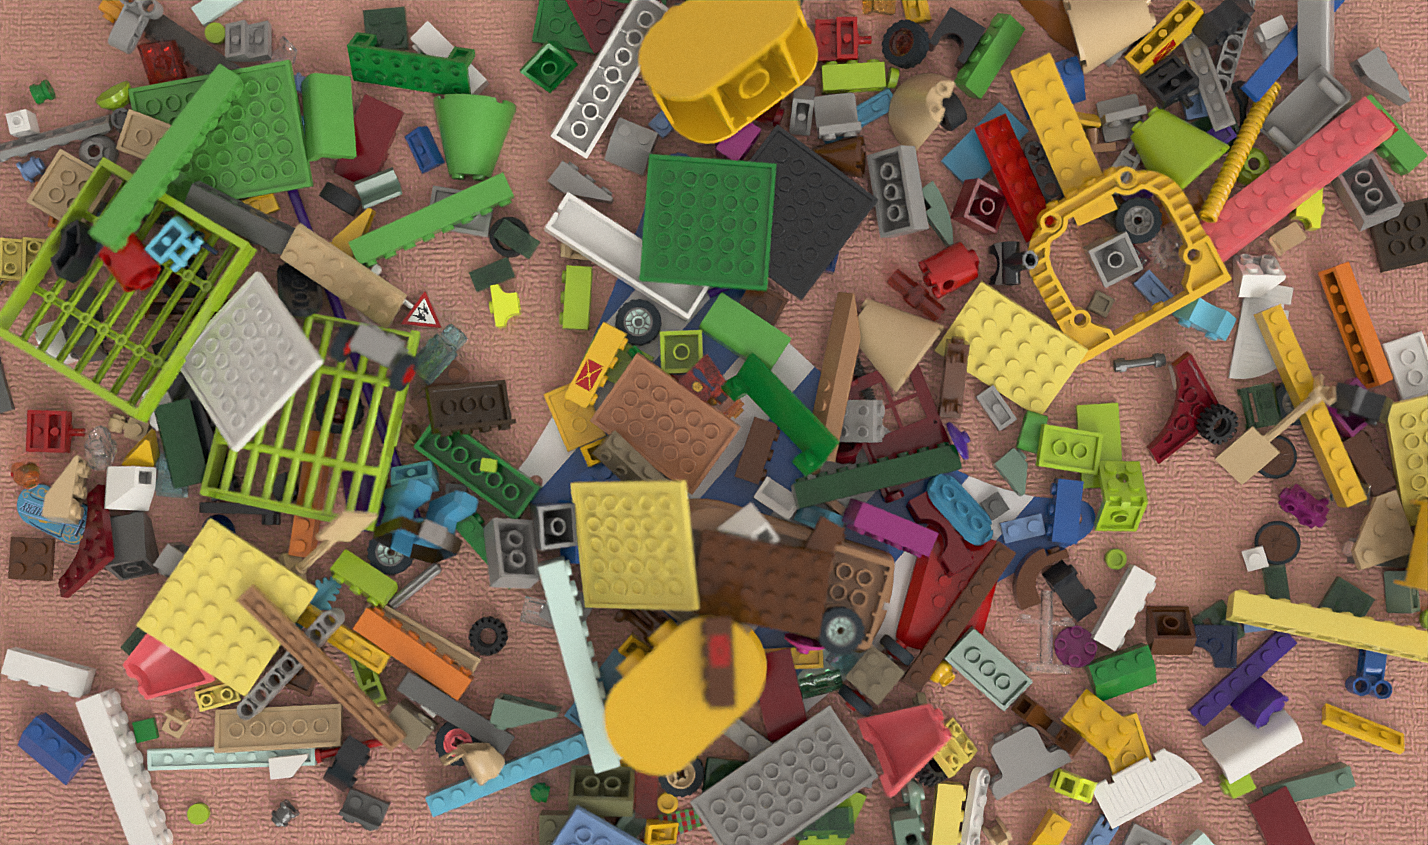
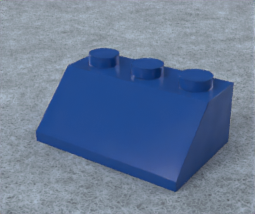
(1072, 78)
(54, 747)

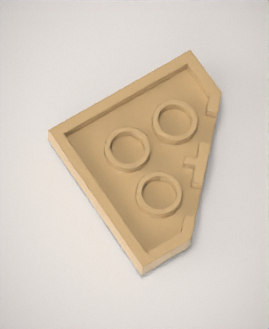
(1383, 533)

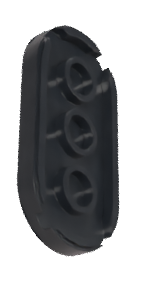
(298, 292)

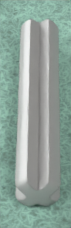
(415, 585)

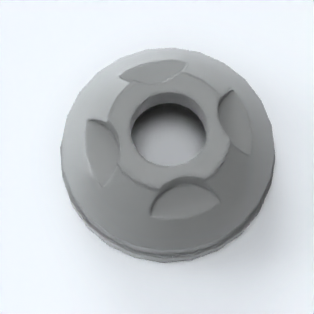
(107, 150)

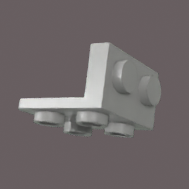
(836, 116)
(863, 421)

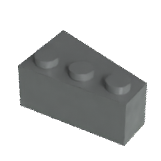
(89, 333)

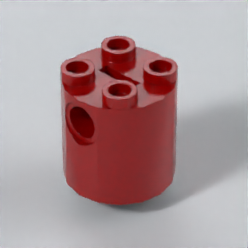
(131, 265)
(949, 269)

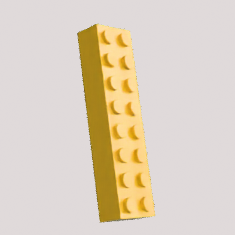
(1059, 130)

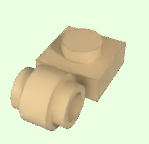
(134, 429)

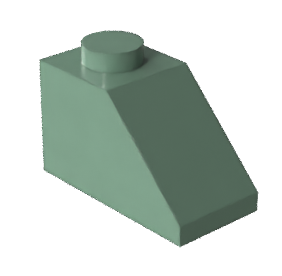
(1013, 469)

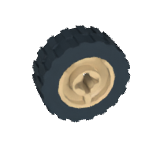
(685, 784)

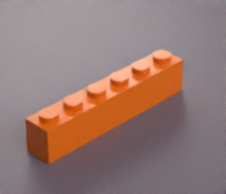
(1355, 325)
(305, 529)
(413, 652)

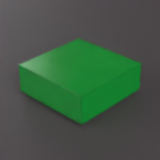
(145, 730)

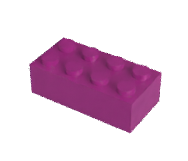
(894, 529)

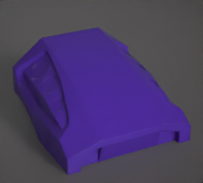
(1259, 702)

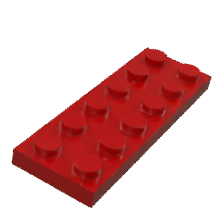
(1013, 173)

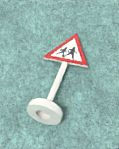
(421, 313)

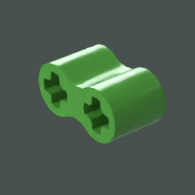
(1030, 431)

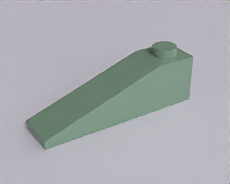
(1316, 782)

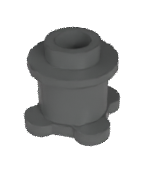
(284, 814)

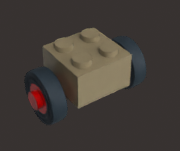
(875, 675)

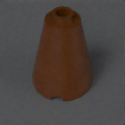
(845, 155)

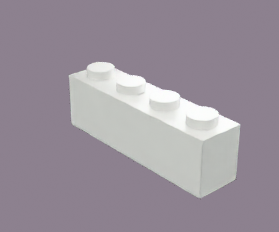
(431, 42)
(1123, 607)
(48, 671)

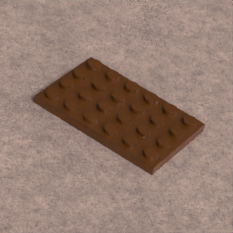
(762, 582)

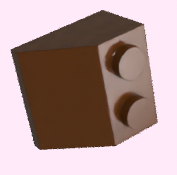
(1170, 630)

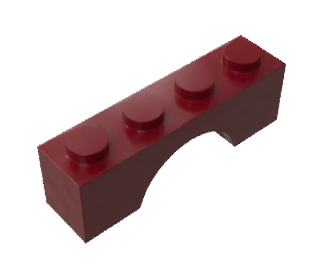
(955, 555)

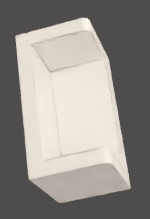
(776, 498)

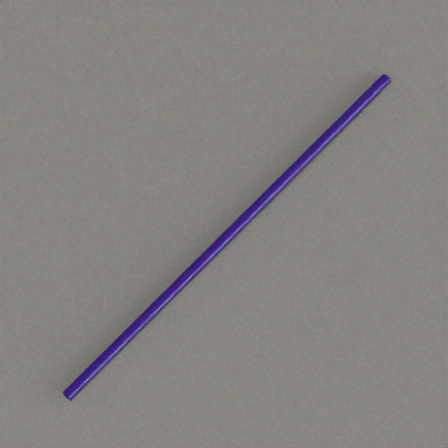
(355, 356)

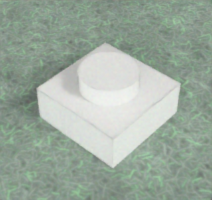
(1255, 558)

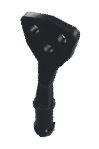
(1242, 98)

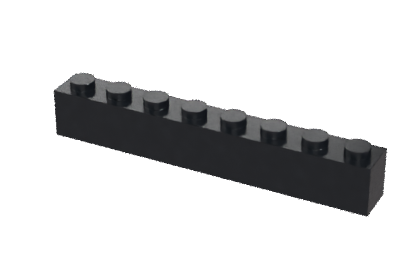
(181, 390)

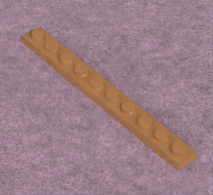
(322, 667)

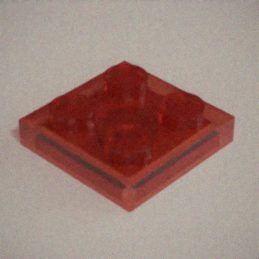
(162, 61)

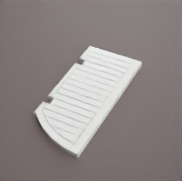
(1250, 352)
(1144, 786)

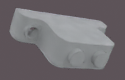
(1022, 759)

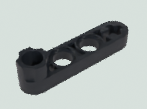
(1049, 177)
(269, 517)

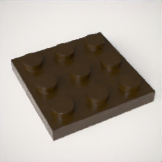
(1404, 238)

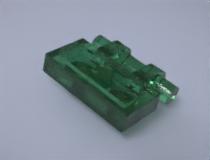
(820, 683)

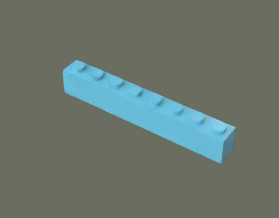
(511, 773)

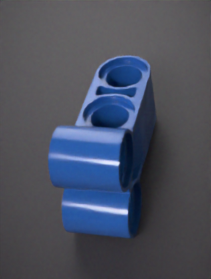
(1370, 673)

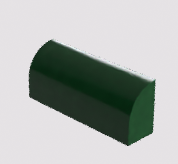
(180, 443)

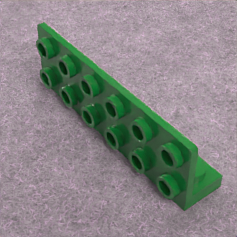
(409, 69)
(785, 411)

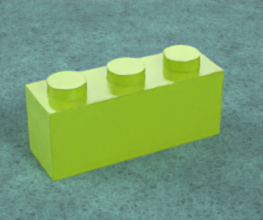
(853, 77)
(576, 298)
(363, 579)

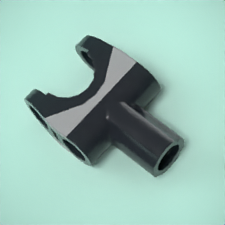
(1010, 262)

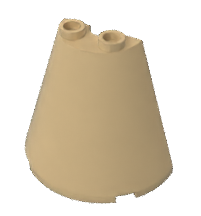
(1106, 27)
(918, 107)
(894, 340)

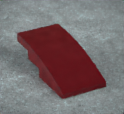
(374, 134)
(781, 695)
(1280, 819)

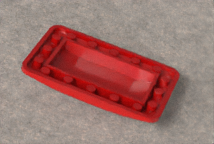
(933, 594)

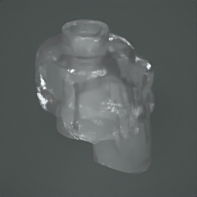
(100, 449)

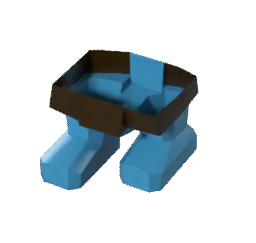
(427, 538)

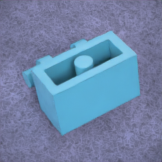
(171, 239)

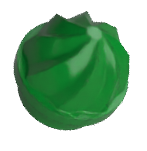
(540, 792)

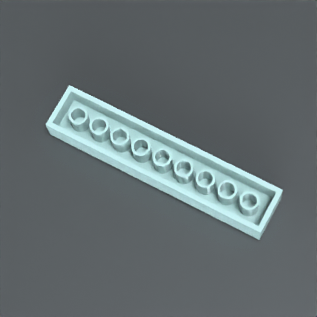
(578, 659)

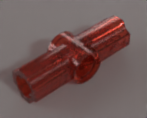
(915, 295)

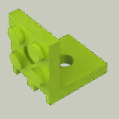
(1120, 498)

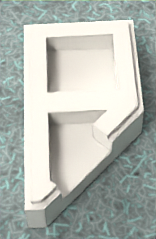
(285, 766)

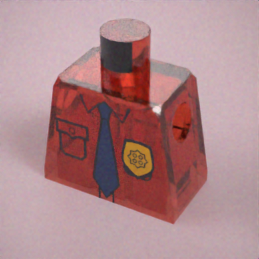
(705, 381)

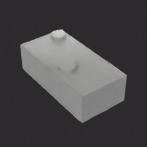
(898, 191)

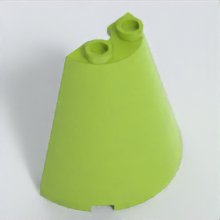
(1175, 147)

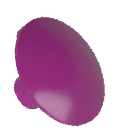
(1075, 646)

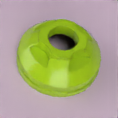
(115, 97)
(1247, 175)

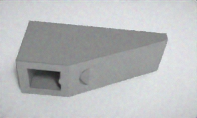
(1378, 75)
(569, 180)

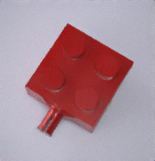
(838, 39)
(50, 431)

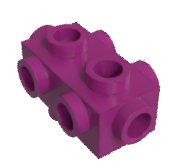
(1304, 506)

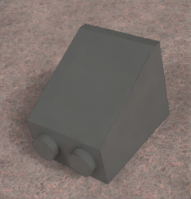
(554, 525)
(133, 546)

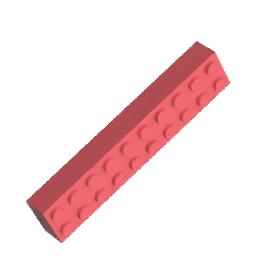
(1298, 177)

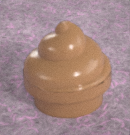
(410, 434)

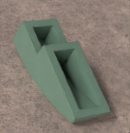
(937, 213)

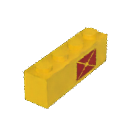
(1165, 36)
(596, 365)

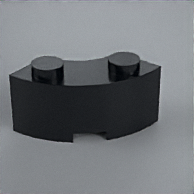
(1223, 21)
(75, 252)
(1362, 404)
(1075, 597)
(347, 763)

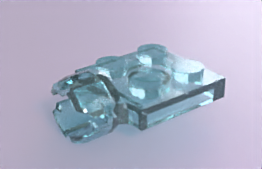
(439, 353)

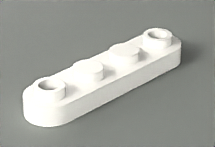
(975, 806)

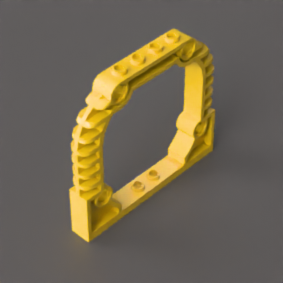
(1201, 272)

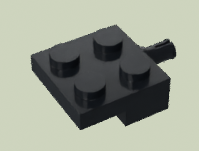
(1170, 82)

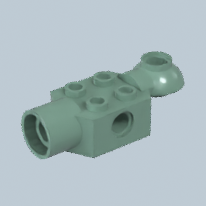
(907, 819)

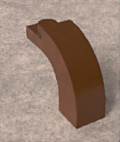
(1027, 571)
(1048, 724)

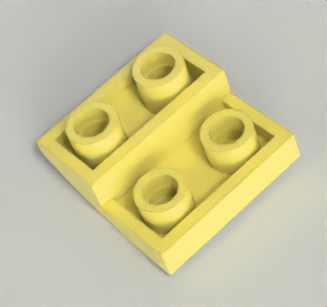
(18, 256)
(215, 695)
(956, 751)

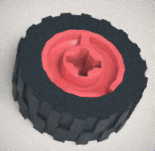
(446, 741)

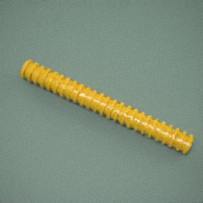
(1238, 155)

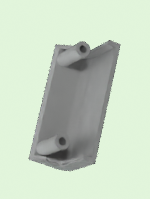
(1315, 36)
(1305, 110)

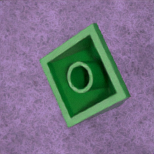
(549, 66)

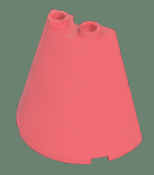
(162, 669)
(904, 742)

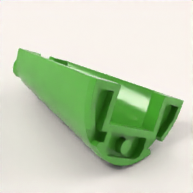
(472, 132)

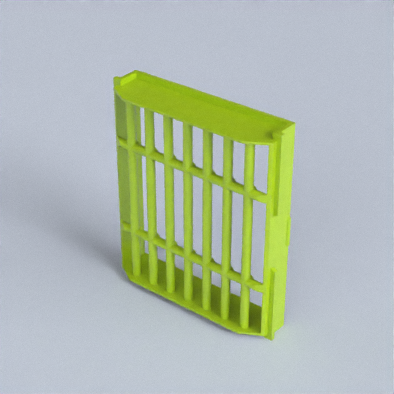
(172, 367)
(220, 445)

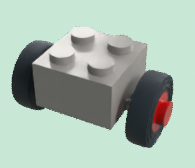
(375, 345)

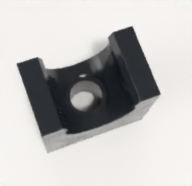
(961, 30)

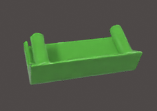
(328, 117)
(743, 331)

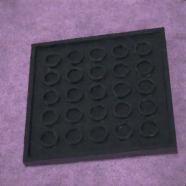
(812, 211)

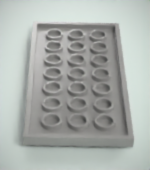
(786, 785)

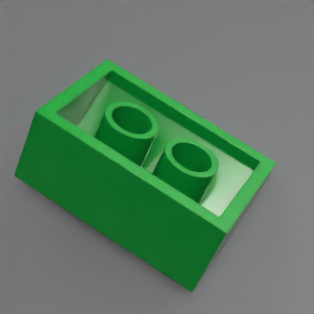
(1121, 671)

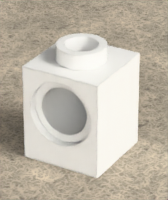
(22, 123)

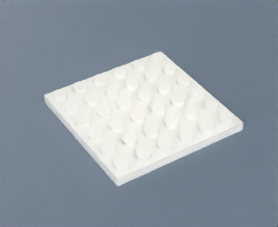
(249, 361)

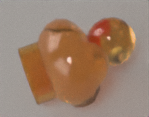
(25, 474)

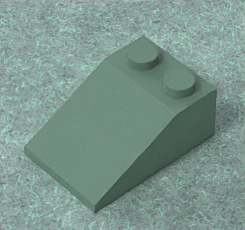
(517, 711)

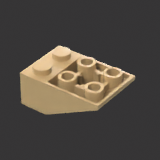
(66, 495)

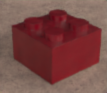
(980, 206)

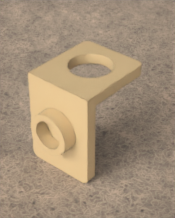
(1287, 238)
(178, 716)

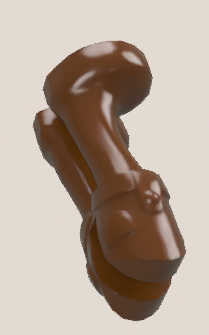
(648, 631)

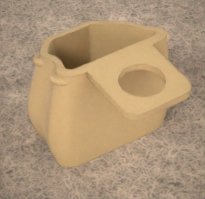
(480, 760)

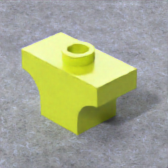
(1310, 212)
(503, 305)
(1073, 785)

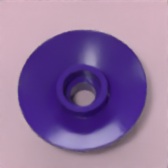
(959, 439)

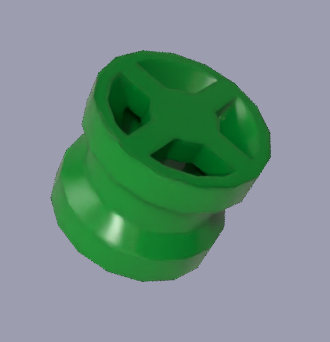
(42, 92)

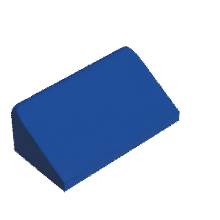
(424, 149)

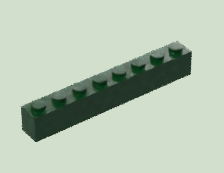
(875, 476)

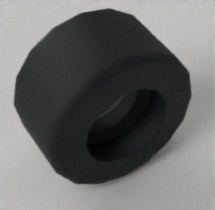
(954, 113)

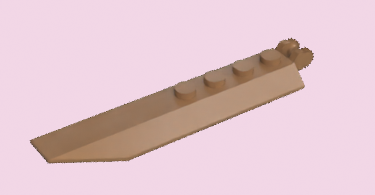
(838, 367)

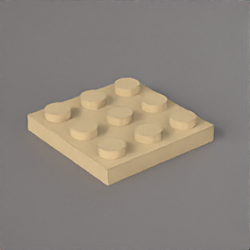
(62, 185)

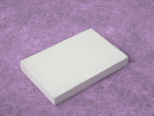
(1408, 365)

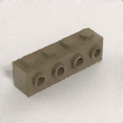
(625, 460)

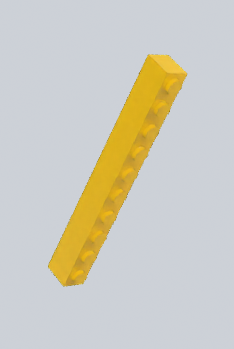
(1316, 420)

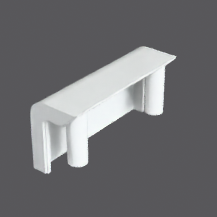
(1243, 747)

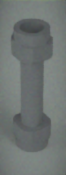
(1157, 360)

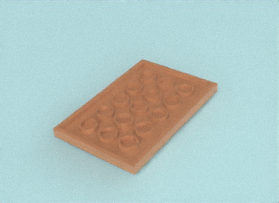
(665, 422)

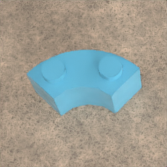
(1206, 318)

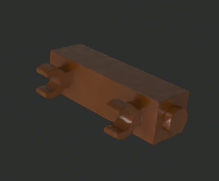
(953, 377)

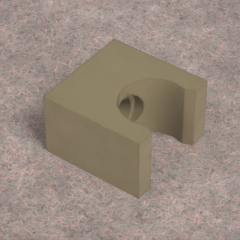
(413, 722)

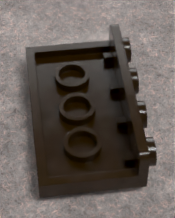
(468, 408)

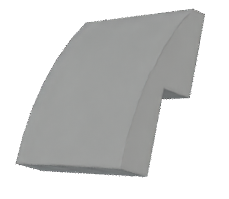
(248, 42)

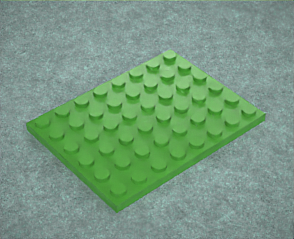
(255, 144)

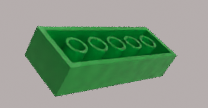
(461, 457)

